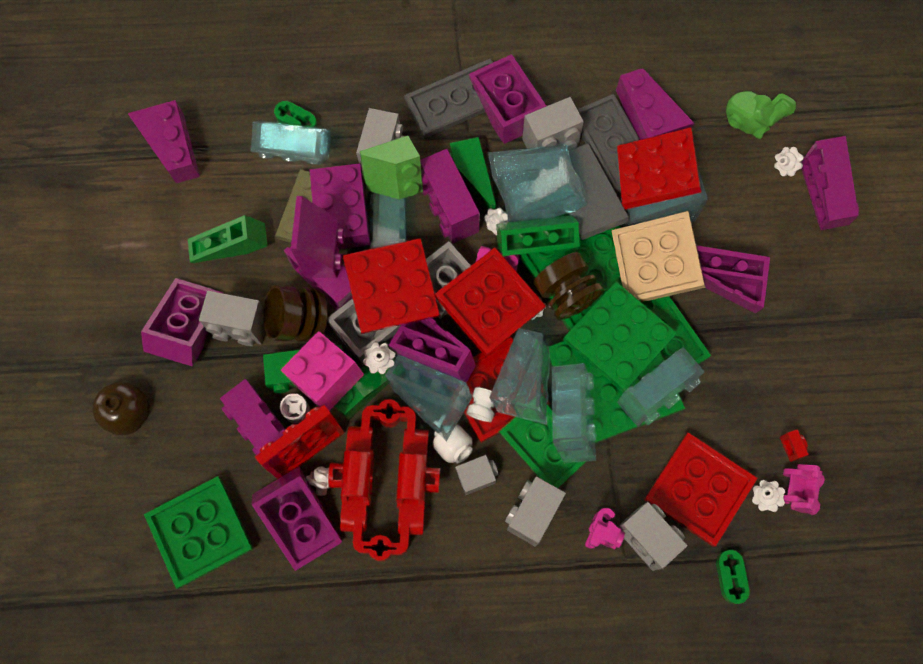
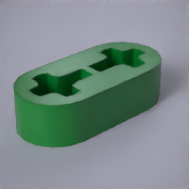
(298, 114)
(739, 576)

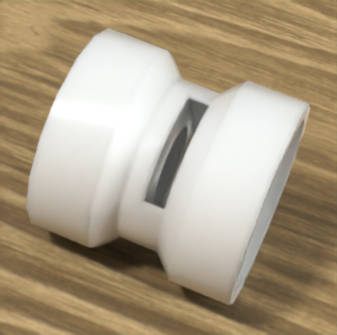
(291, 405)
(482, 405)

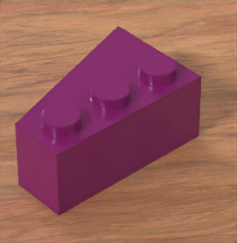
(649, 106)
(169, 138)
(830, 183)
(735, 276)
(434, 348)
(252, 415)

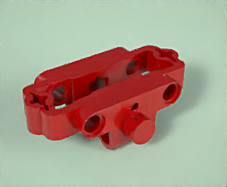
(356, 479)

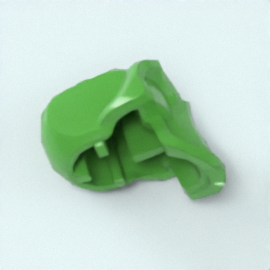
(757, 112)

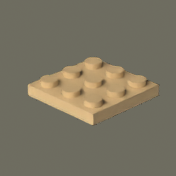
(658, 257)

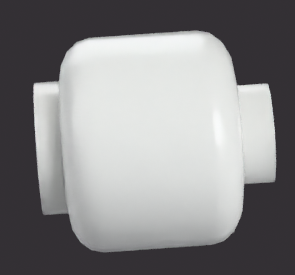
(457, 446)

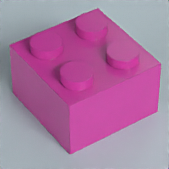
(322, 371)

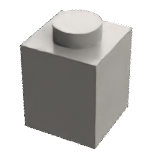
(477, 474)

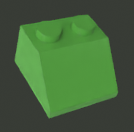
(392, 169)

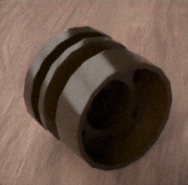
(565, 283)
(294, 313)

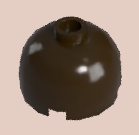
(120, 408)

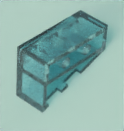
(661, 388)

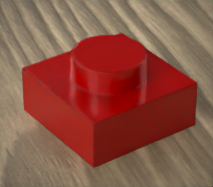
(794, 445)

